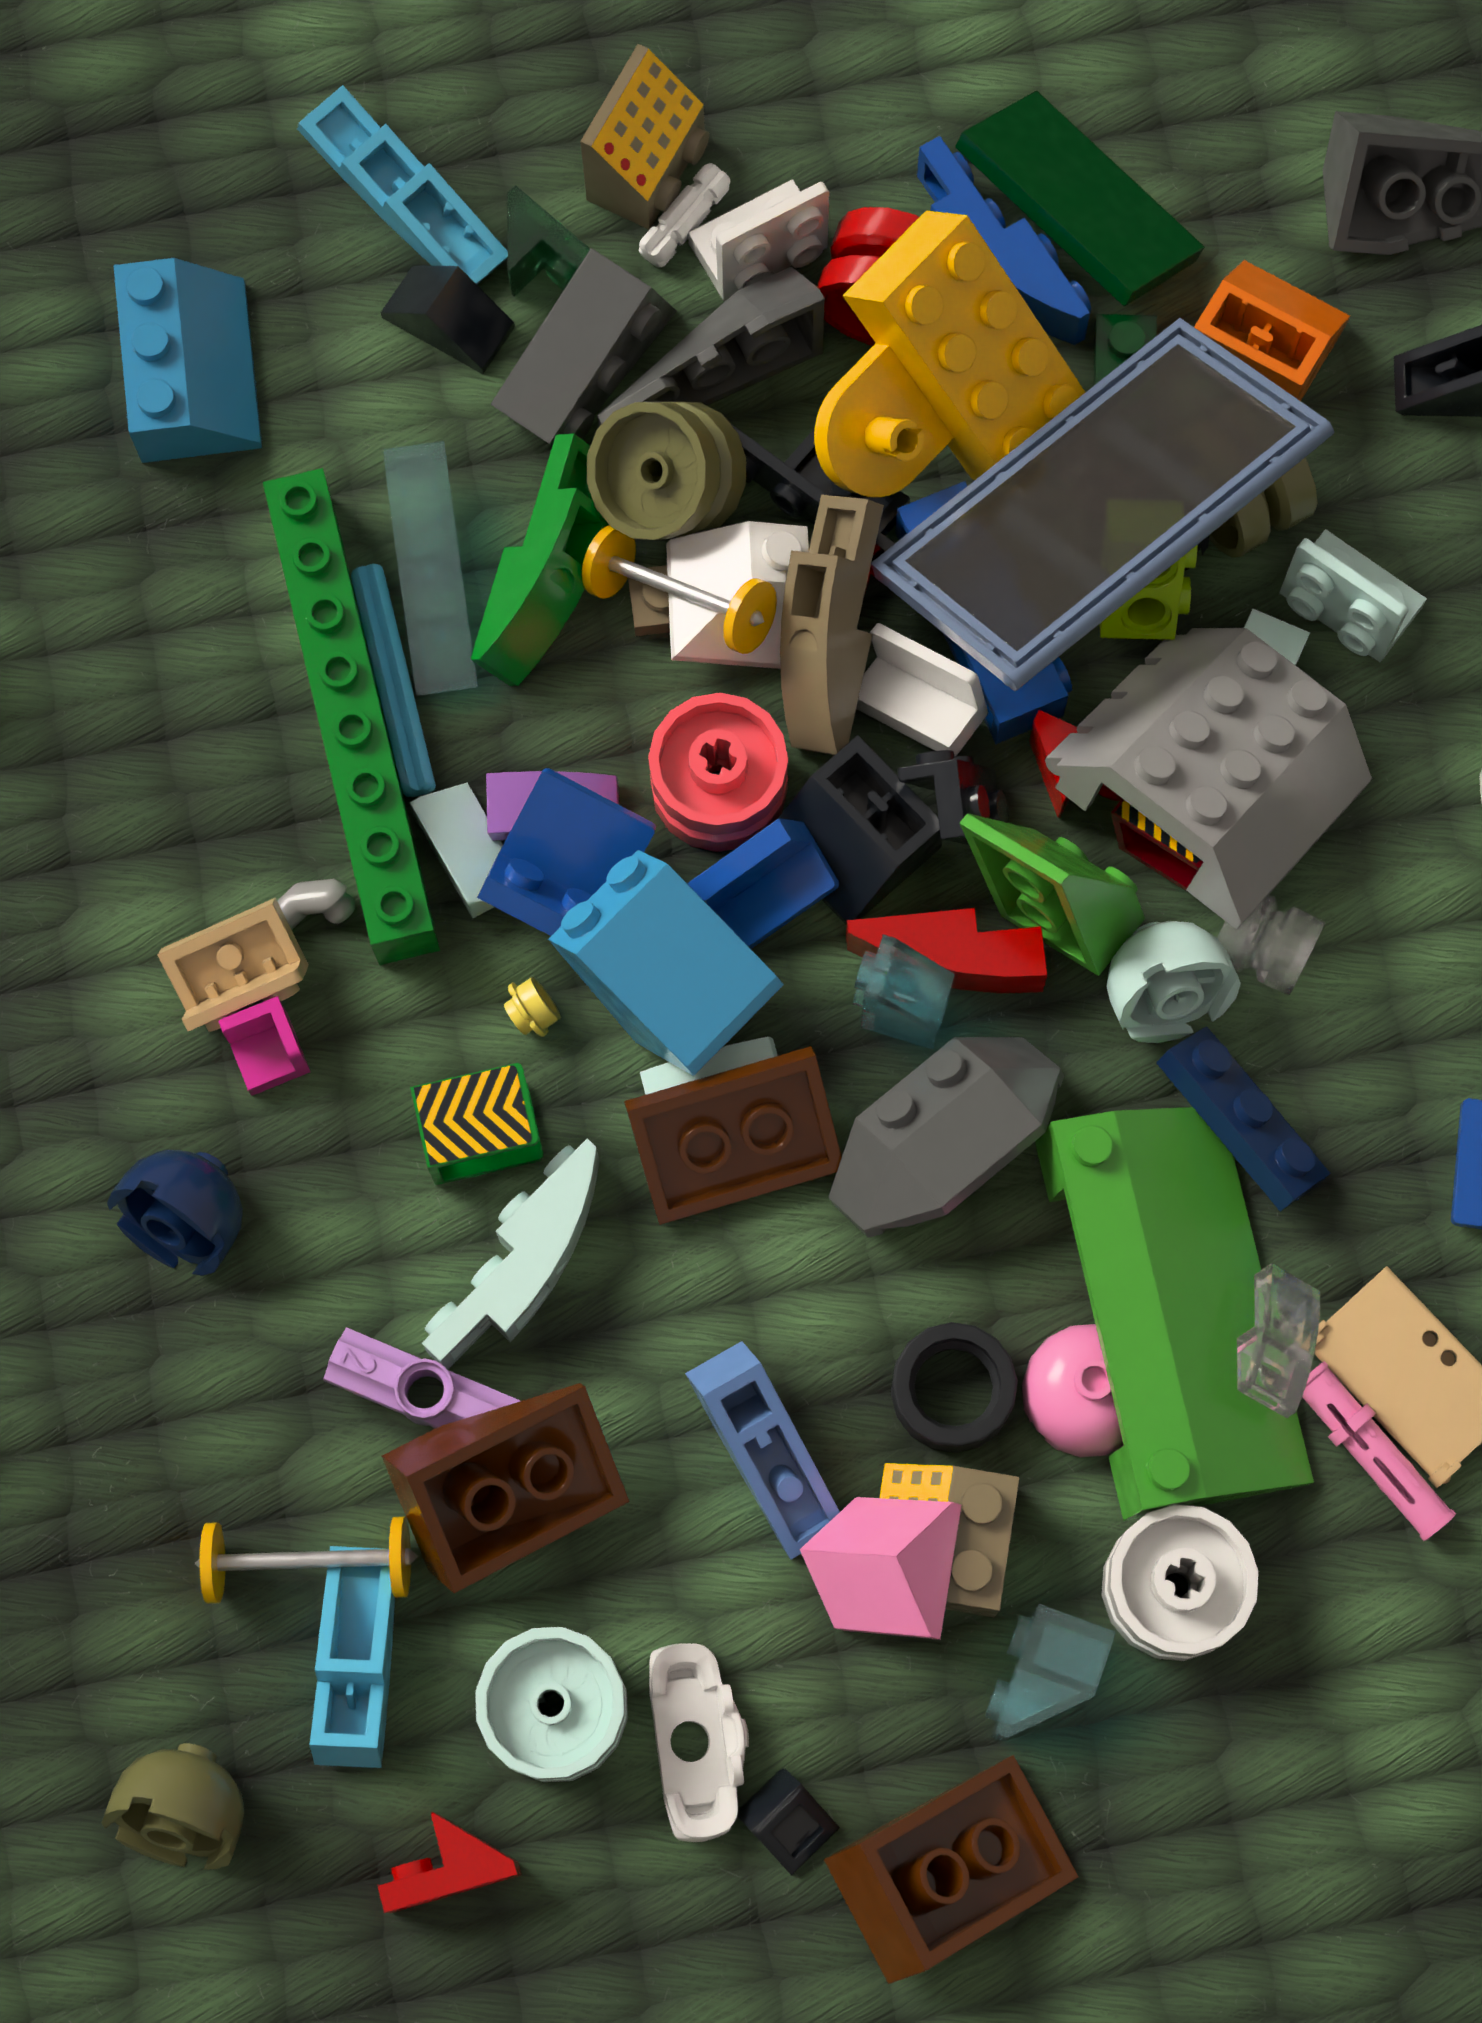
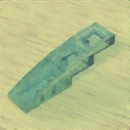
(430, 568)

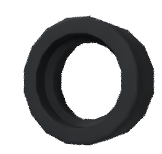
(962, 1338)

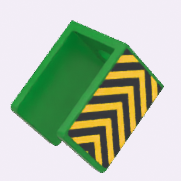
(477, 1123)

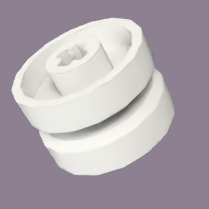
(1218, 1574)

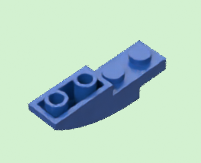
(1025, 257)

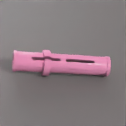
(1375, 1452)

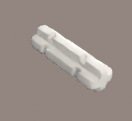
(684, 215)

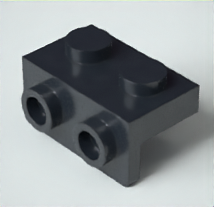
(959, 790)

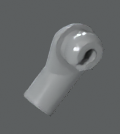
(317, 897)

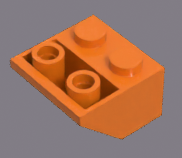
(1272, 326)

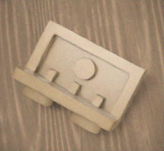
(234, 965)

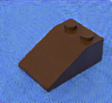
(504, 1483)
(951, 1870)

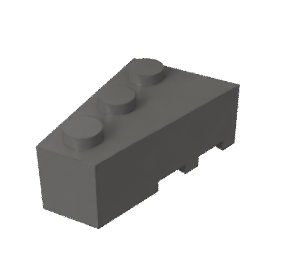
(583, 349)

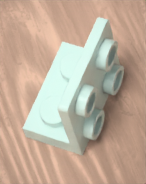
(1350, 595)

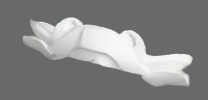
(703, 1792)

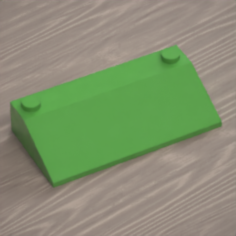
(1169, 1297)

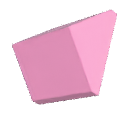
(886, 1565)

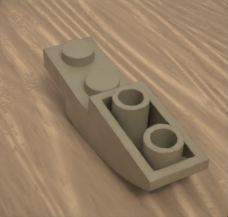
(820, 641)

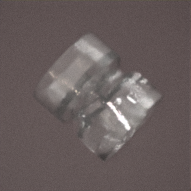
(1273, 943)

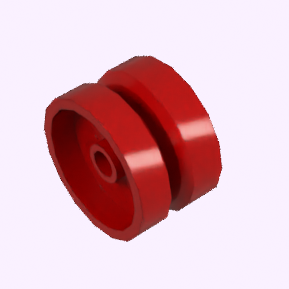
(857, 244)

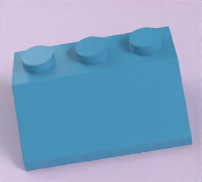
(186, 360)

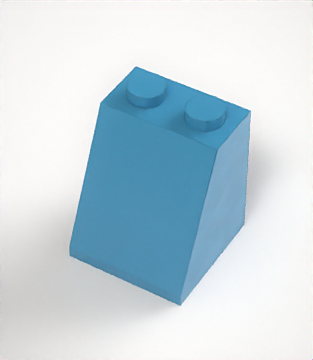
(664, 962)

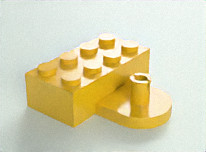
(948, 366)

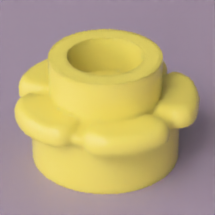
(531, 1007)

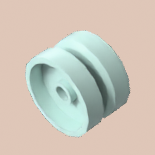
(592, 1711)

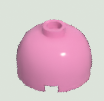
(1071, 1394)

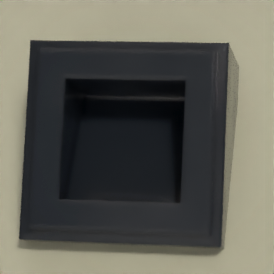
(787, 1820)

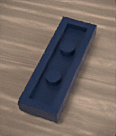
(1243, 1118)

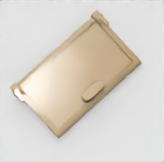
(1407, 1375)

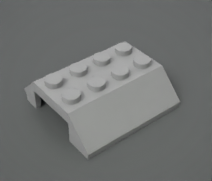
(1223, 756)

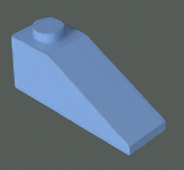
(764, 1445)

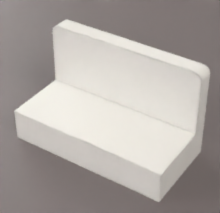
(921, 692)

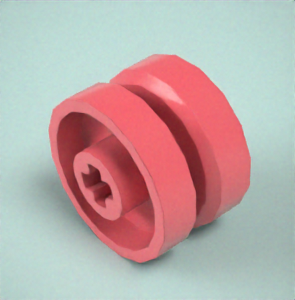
(727, 737)

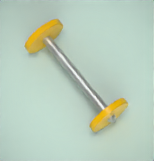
(747, 615)
(215, 1562)

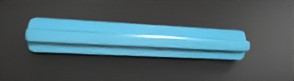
(393, 680)

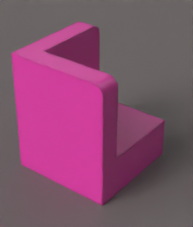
(264, 1045)

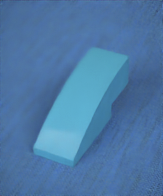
(353, 1666)

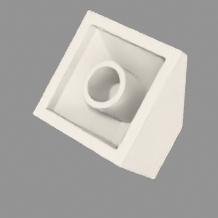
(721, 564)

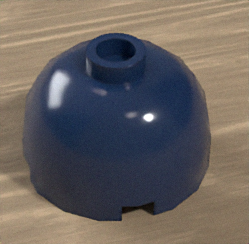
(179, 1208)

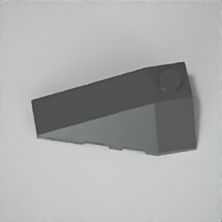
(1399, 182)
(745, 340)

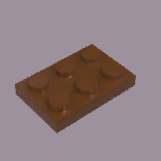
(734, 1135)

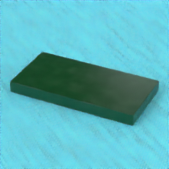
(1079, 197)

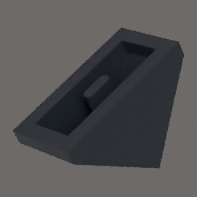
(450, 314)
(1441, 377)

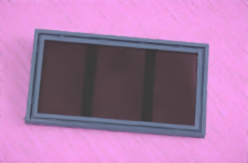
(1099, 502)

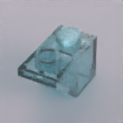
(902, 993)
(1054, 1670)

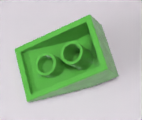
(1055, 887)

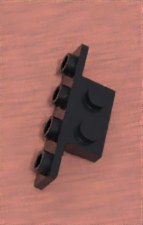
(801, 481)

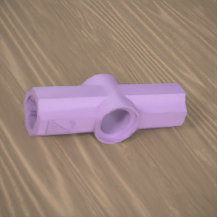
(387, 1373)

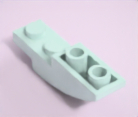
(540, 1238)

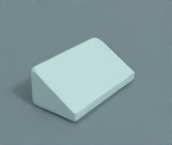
(459, 838)

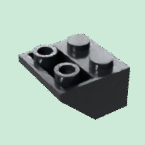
(865, 827)

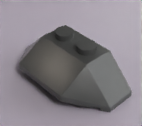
(944, 1131)

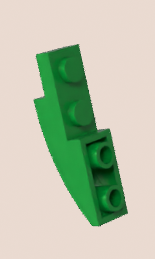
(543, 578)

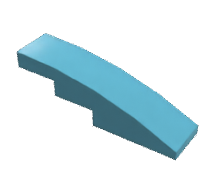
(399, 188)

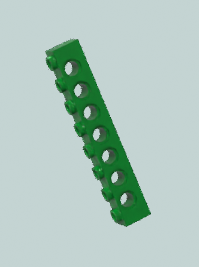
(351, 718)

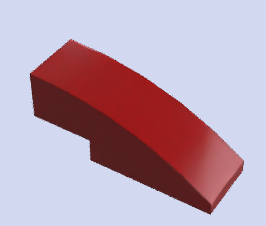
(980, 960)

